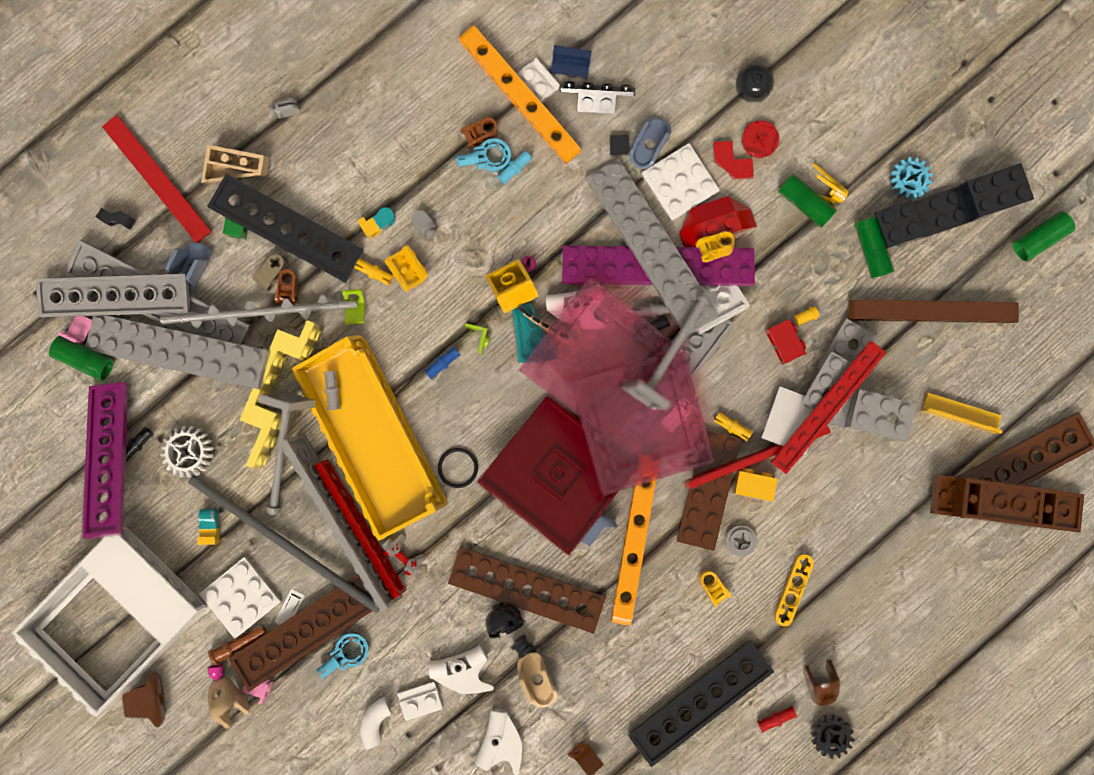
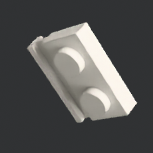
(538, 80)
(420, 700)

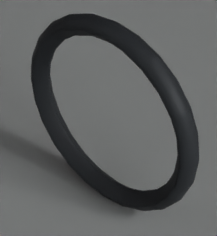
(474, 473)

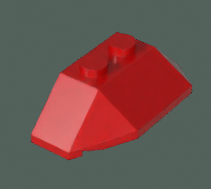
(714, 218)

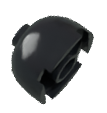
(754, 83)
(503, 620)

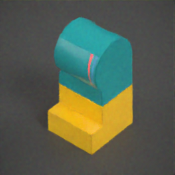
(378, 223)
(208, 526)

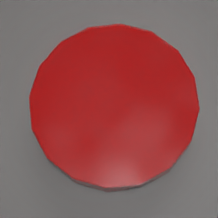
(760, 139)

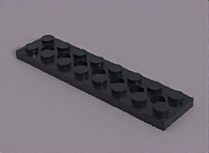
(283, 215)
(700, 716)

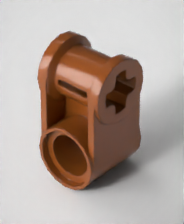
(478, 132)
(287, 289)

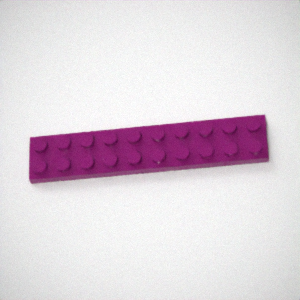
(619, 266)

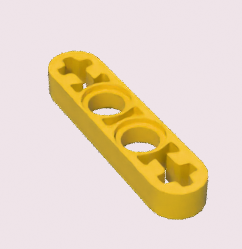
(796, 590)

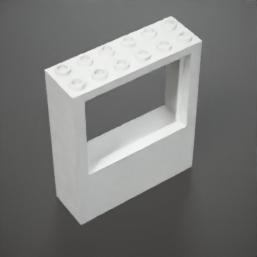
(141, 586)

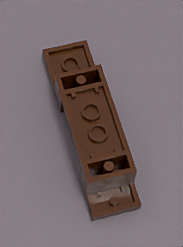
(1007, 503)

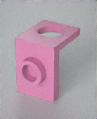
(78, 330)
(261, 691)

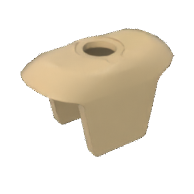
(542, 694)
(229, 696)

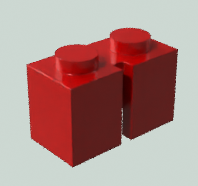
(786, 341)

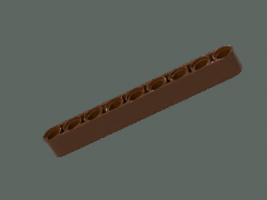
(933, 311)

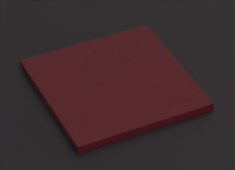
(549, 477)

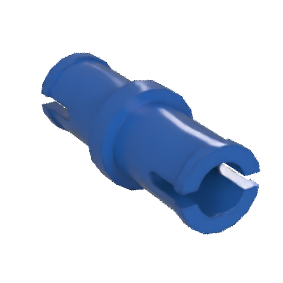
(442, 362)

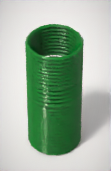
(811, 202)
(1044, 236)
(872, 242)
(77, 356)

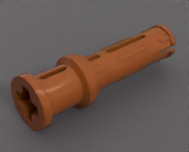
(229, 649)

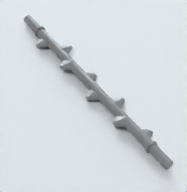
(250, 310)

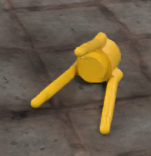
(837, 192)

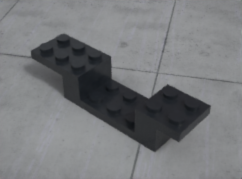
(954, 207)

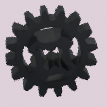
(825, 742)

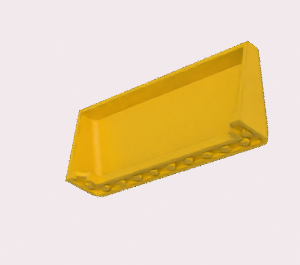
(371, 437)

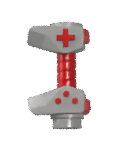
(393, 548)

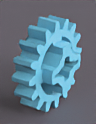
(906, 170)

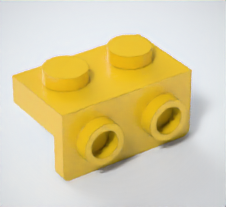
(407, 268)

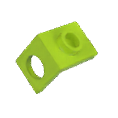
(355, 315)
(484, 339)

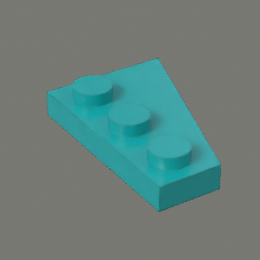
(526, 332)

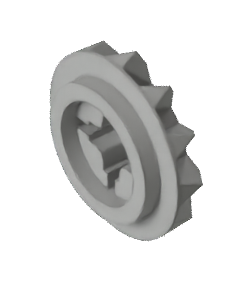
(748, 535)

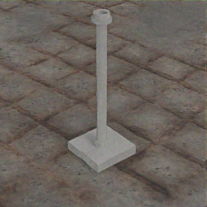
(646, 393)
(286, 402)

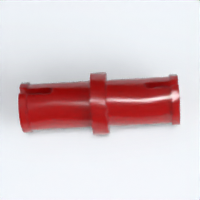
(777, 719)

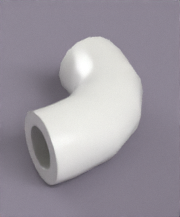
(371, 722)

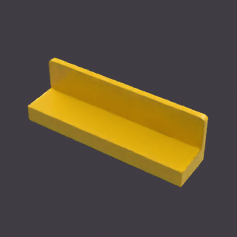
(961, 413)

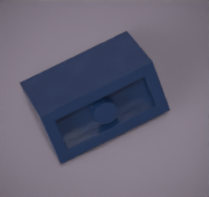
(570, 62)

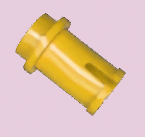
(807, 315)

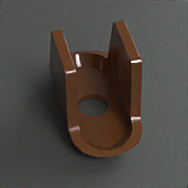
(819, 692)
(146, 701)

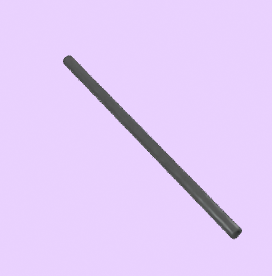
(283, 543)

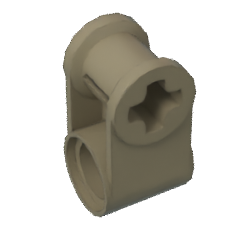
(268, 273)

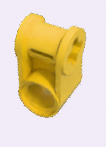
(712, 246)
(715, 589)

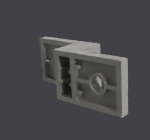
(836, 361)
(869, 413)

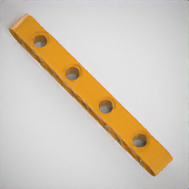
(519, 94)
(633, 543)

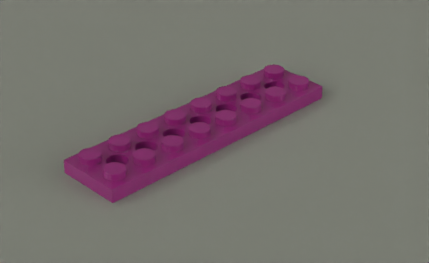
(115, 466)

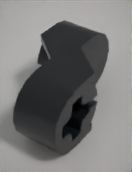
(115, 218)

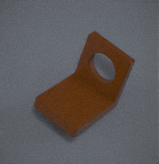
(586, 758)

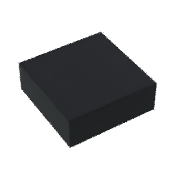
(619, 145)

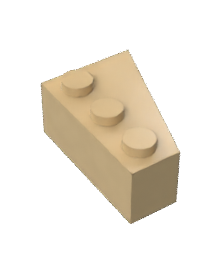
(233, 162)

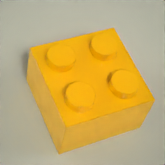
(511, 285)

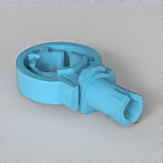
(484, 163)
(334, 663)

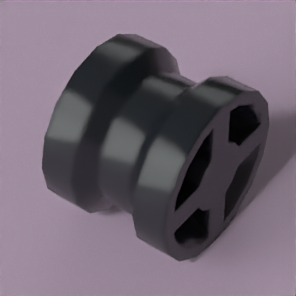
(522, 646)

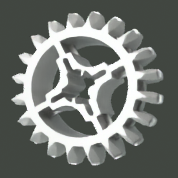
(182, 458)

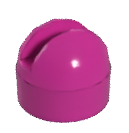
(532, 263)
(215, 672)

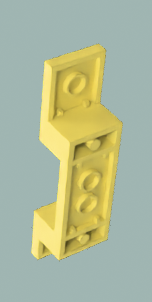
(261, 416)

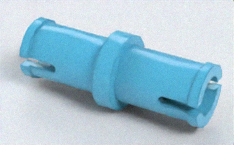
(514, 167)

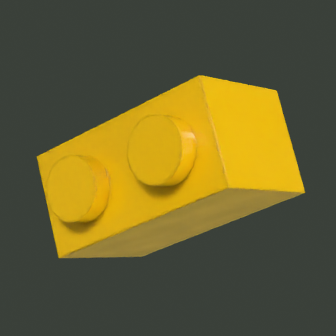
(755, 485)

